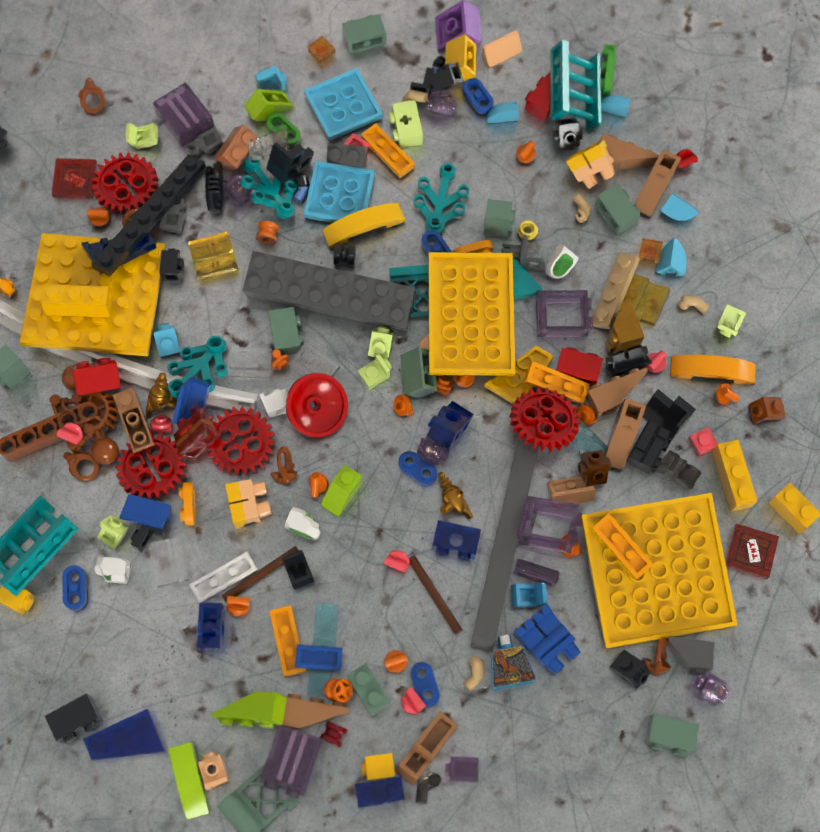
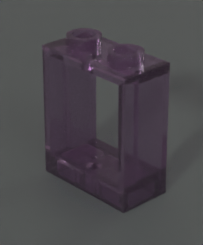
(563, 296)
(552, 507)

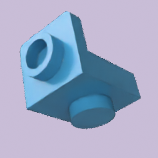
(529, 595)

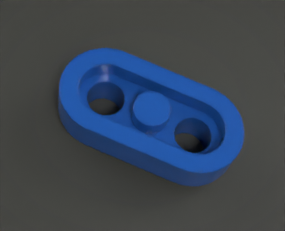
(479, 97)
(439, 246)
(417, 468)
(74, 588)
(425, 683)

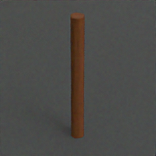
(258, 575)
(451, 620)

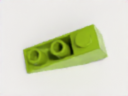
(256, 708)

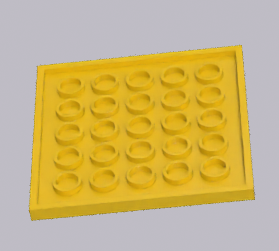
(133, 305)
(684, 587)

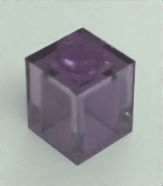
(462, 769)

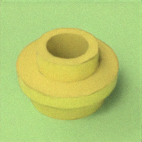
(530, 226)

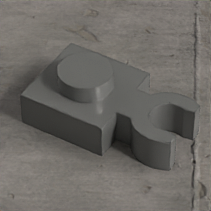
(208, 142)
(173, 218)

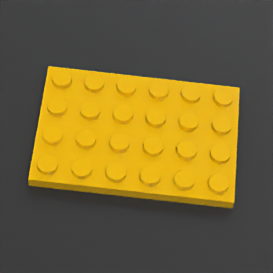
(471, 314)

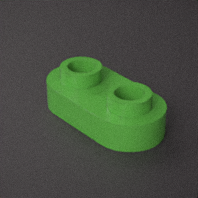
(292, 130)

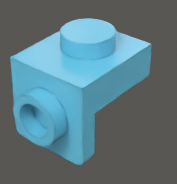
(270, 77)
(166, 339)

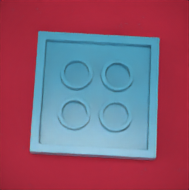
(343, 104)
(337, 191)

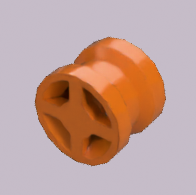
(267, 232)
(342, 694)

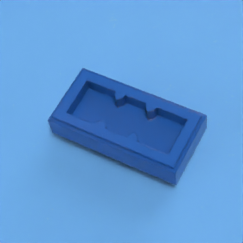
(318, 657)

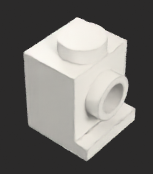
(274, 402)

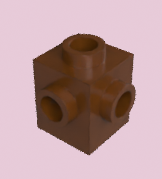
(594, 468)

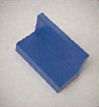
(191, 394)
(146, 511)

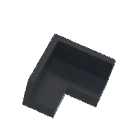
(287, 164)
(668, 413)

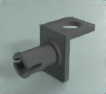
(521, 251)

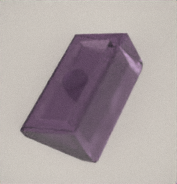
(536, 572)

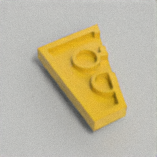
(512, 386)

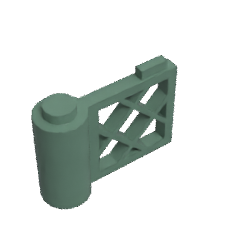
(243, 814)

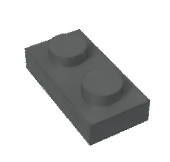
(347, 154)

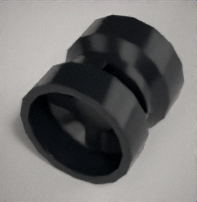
(349, 255)

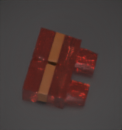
(195, 433)

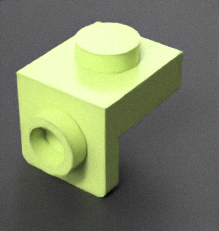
(141, 136)
(730, 321)
(381, 342)
(112, 531)

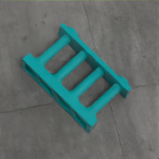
(561, 91)
(40, 552)

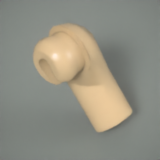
(415, 95)
(584, 208)
(698, 303)
(478, 672)

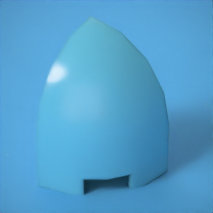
(615, 105)
(503, 112)
(679, 208)
(672, 259)

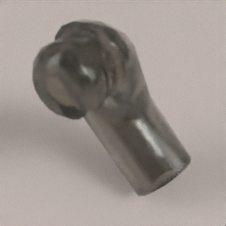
(425, 784)

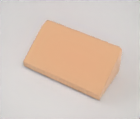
(502, 49)
(571, 490)

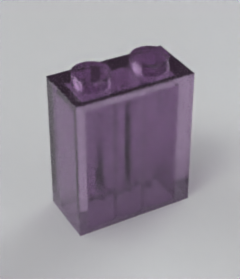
(183, 114)
(290, 761)

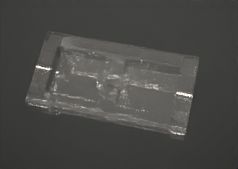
(265, 144)

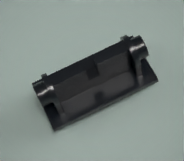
(636, 358)

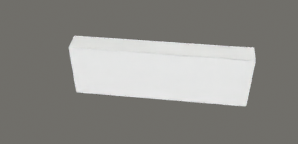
(223, 577)

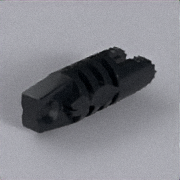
(213, 187)

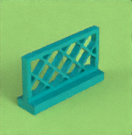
(408, 274)

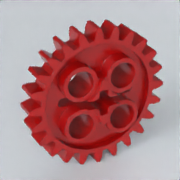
(110, 194)
(544, 419)
(248, 458)
(132, 477)

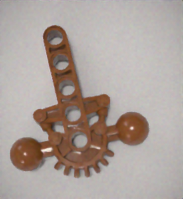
(105, 411)

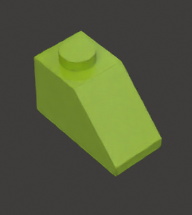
(267, 102)
(342, 490)

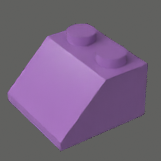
(457, 21)

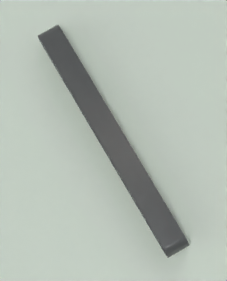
(504, 547)

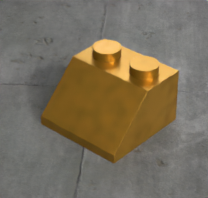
(625, 331)

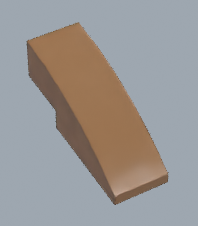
(426, 748)

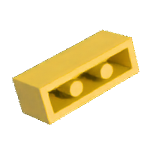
(76, 300)
(734, 475)

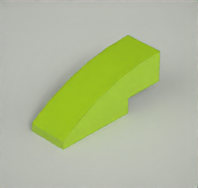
(189, 780)

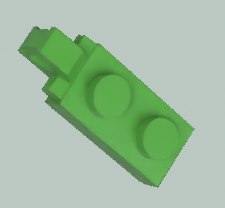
(607, 68)

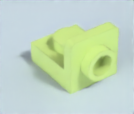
(375, 372)

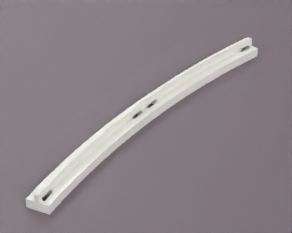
(133, 372)

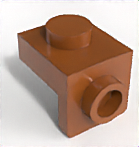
(767, 409)

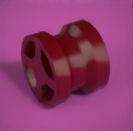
(333, 734)

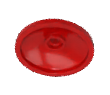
(329, 408)

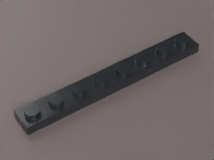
(148, 215)

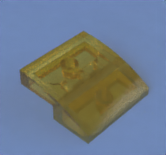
(213, 256)
(646, 299)

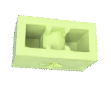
(408, 134)

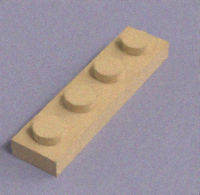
(615, 290)

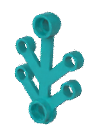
(441, 201)
(282, 206)
(214, 347)

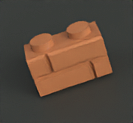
(235, 148)

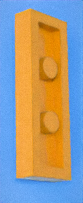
(388, 151)
(545, 377)
(622, 546)
(286, 639)

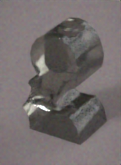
(683, 473)

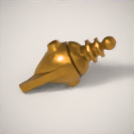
(159, 396)
(453, 498)

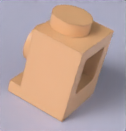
(218, 778)

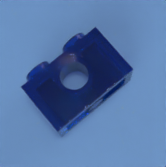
(449, 424)
(446, 531)
(211, 627)
(379, 792)

